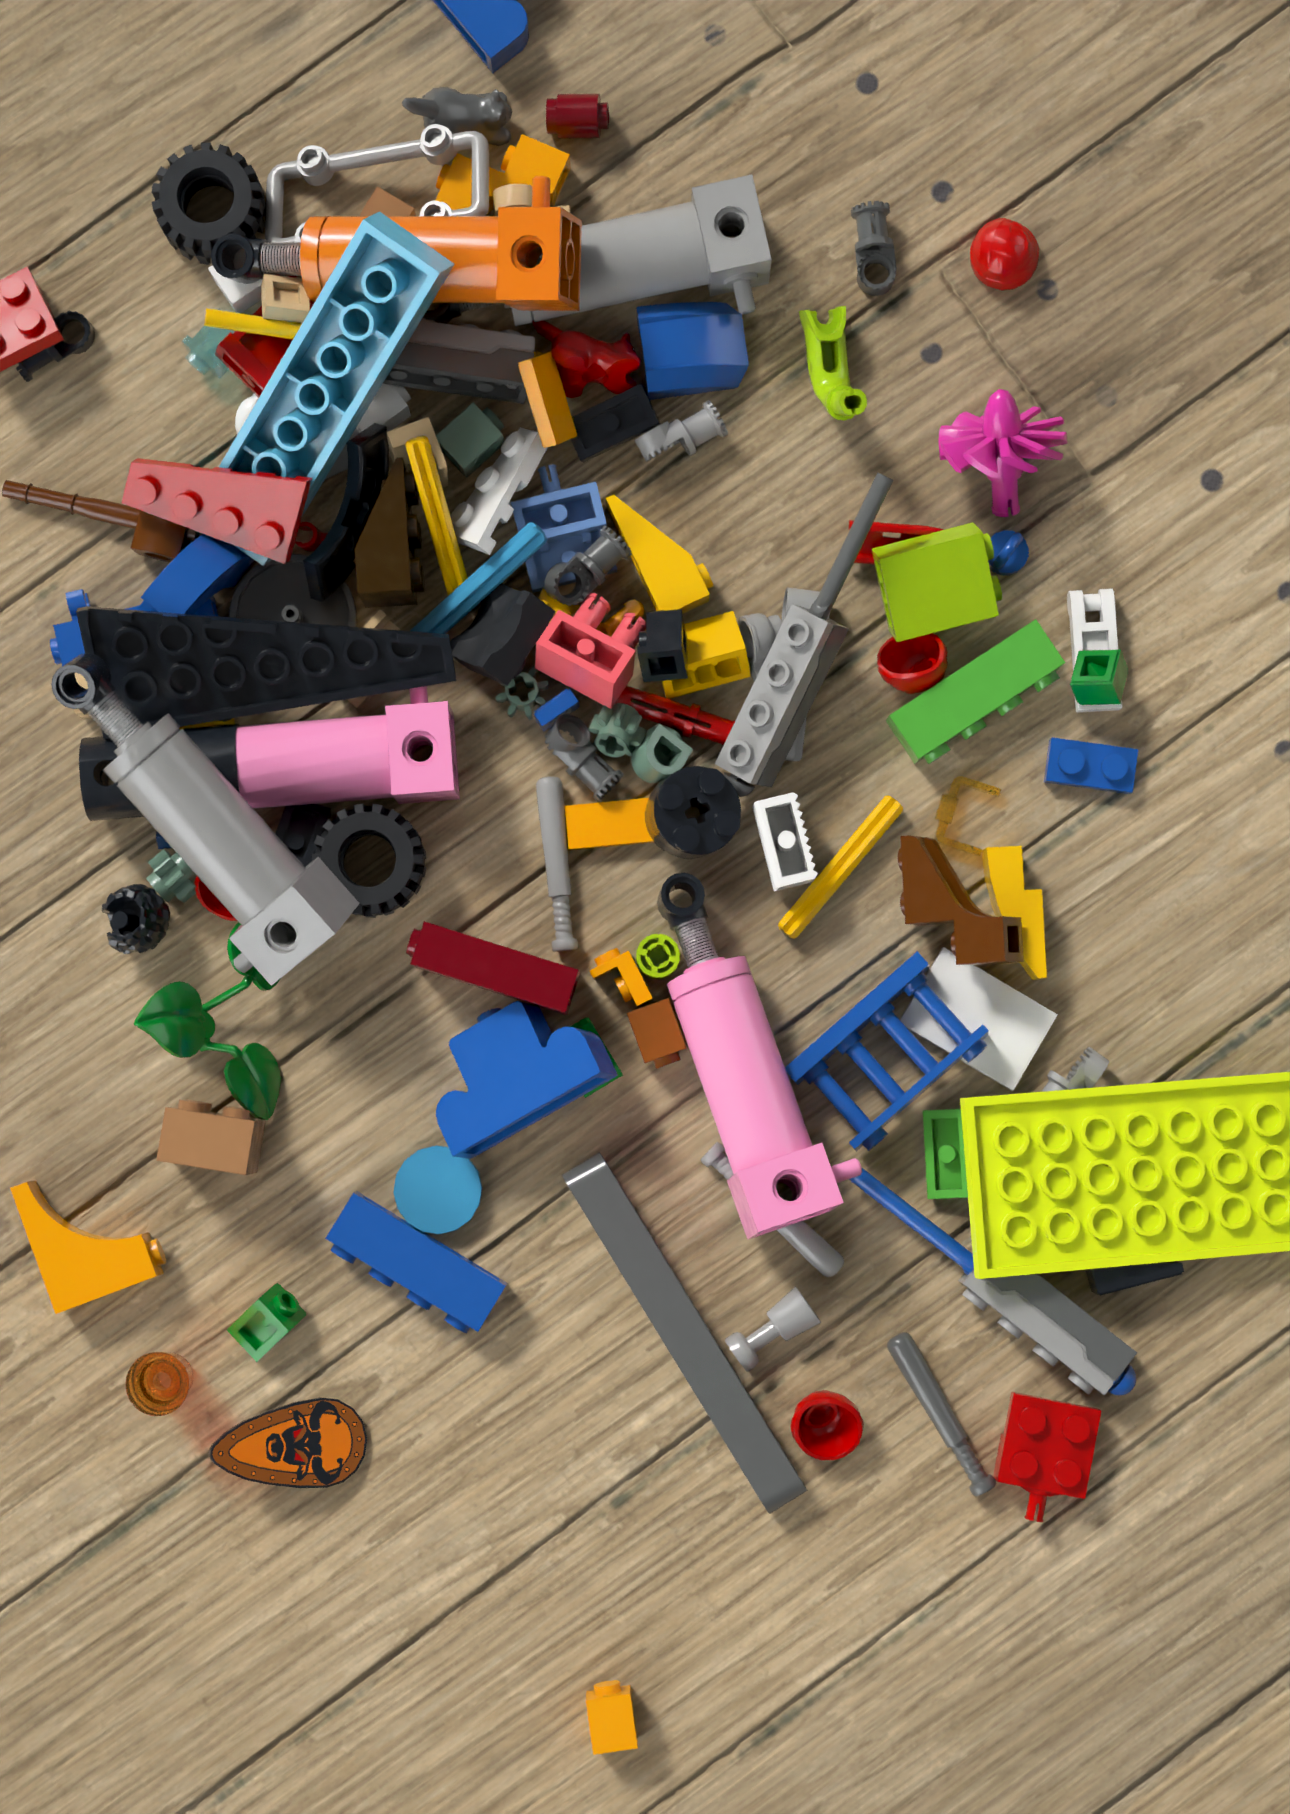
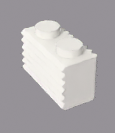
(784, 841)

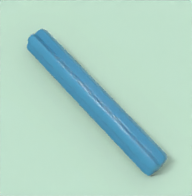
(483, 580)

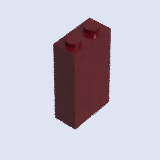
(493, 967)

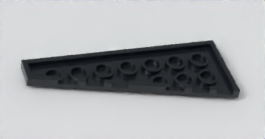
(245, 667)

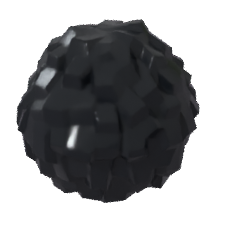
(136, 918)

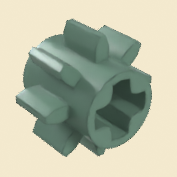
(534, 696)
(617, 730)
(171, 877)

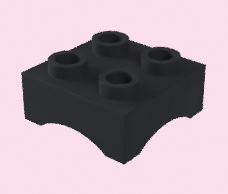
(502, 634)

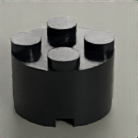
(693, 788)

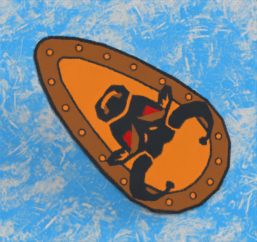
(295, 1445)

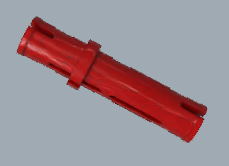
(717, 732)

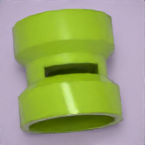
(657, 962)

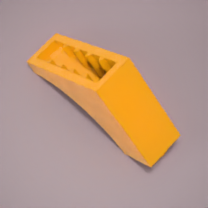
(78, 1263)

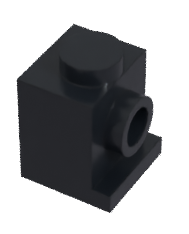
(663, 647)

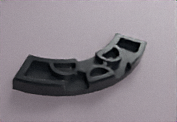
(334, 557)

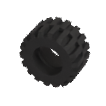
(193, 173)
(403, 838)

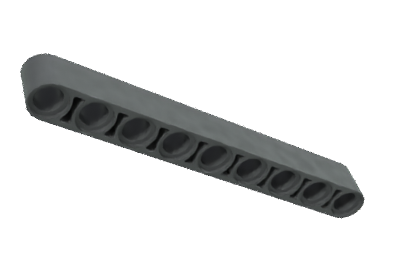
(684, 1333)

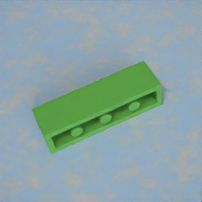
(975, 692)

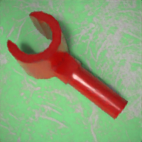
(316, 540)

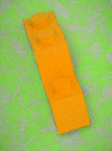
(520, 165)

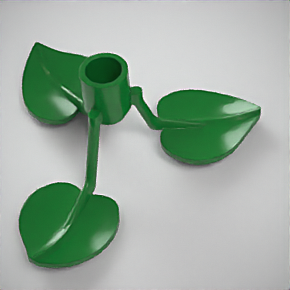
(184, 1027)

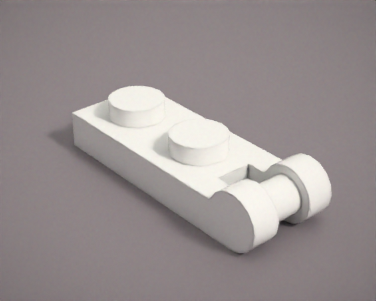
(1092, 635)

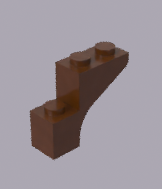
(936, 896)

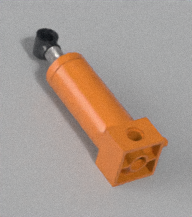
(490, 254)

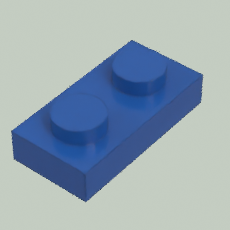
(1091, 765)

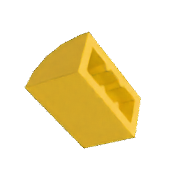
(714, 655)

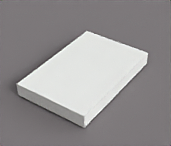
(978, 998)

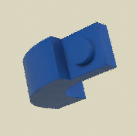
(195, 576)

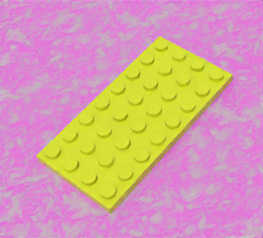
(1128, 1174)

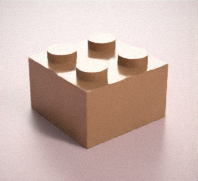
(210, 1139)

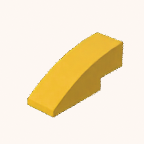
(1008, 898)

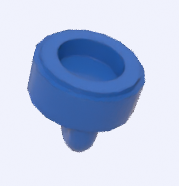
(1009, 552)

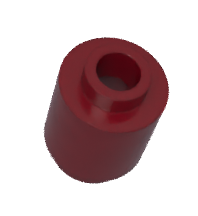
(576, 116)

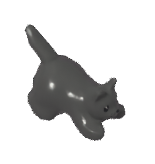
(464, 112)

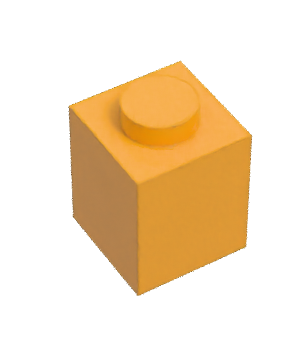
(611, 1717)

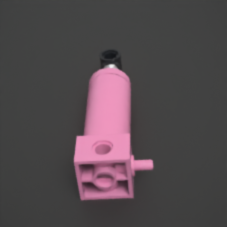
(746, 1079)

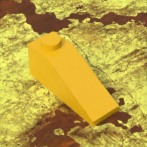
(662, 565)

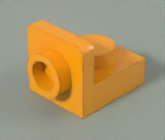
(630, 982)

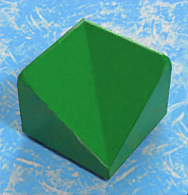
(1099, 677)

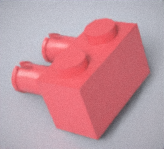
(587, 658)

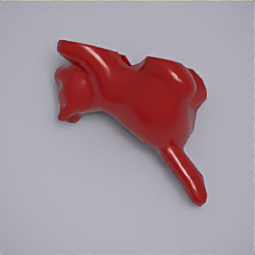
(589, 360)

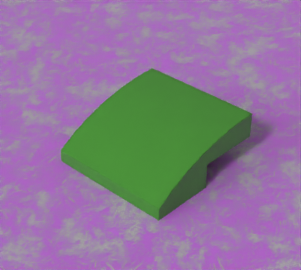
(944, 1154)

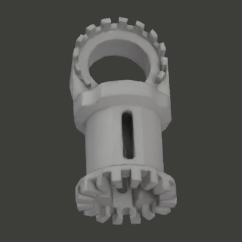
(689, 432)
(1083, 1075)

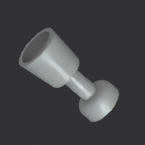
(787, 1318)

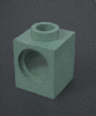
(471, 438)

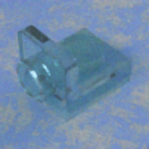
(203, 349)

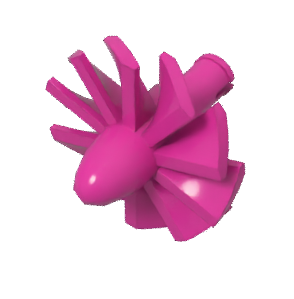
(999, 444)

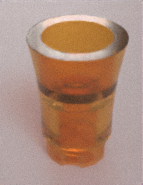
(148, 1393)

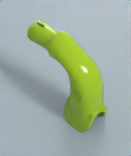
(829, 364)

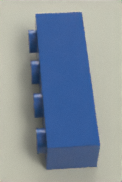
(416, 1262)

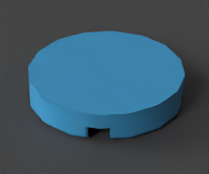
(437, 1190)

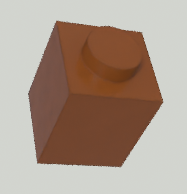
(657, 1033)

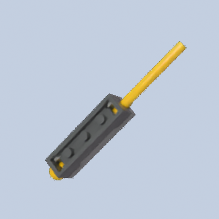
(436, 357)

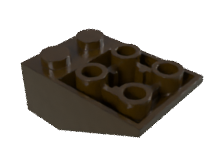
(385, 551)

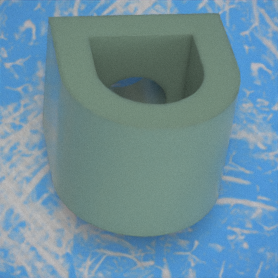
(659, 754)

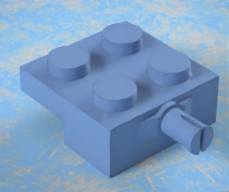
(569, 520)

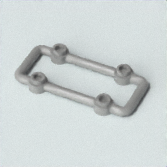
(435, 144)

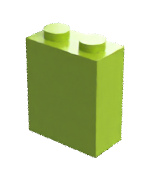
(937, 581)

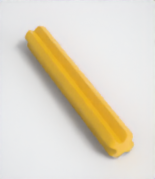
(436, 512)
(840, 867)

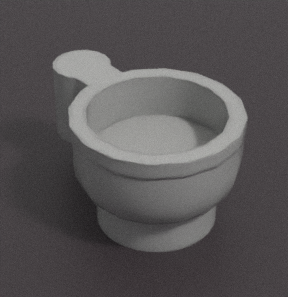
(758, 636)

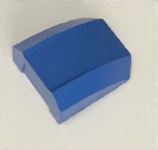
(691, 348)

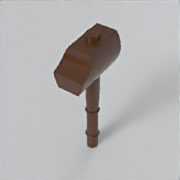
(152, 535)

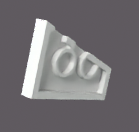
(495, 486)

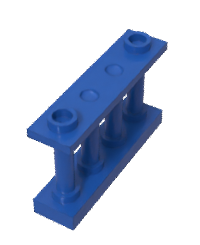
(845, 1038)

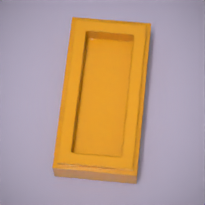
(547, 399)
(606, 824)

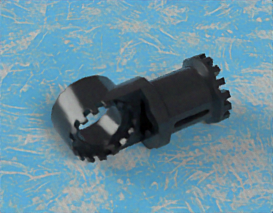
(61, 349)

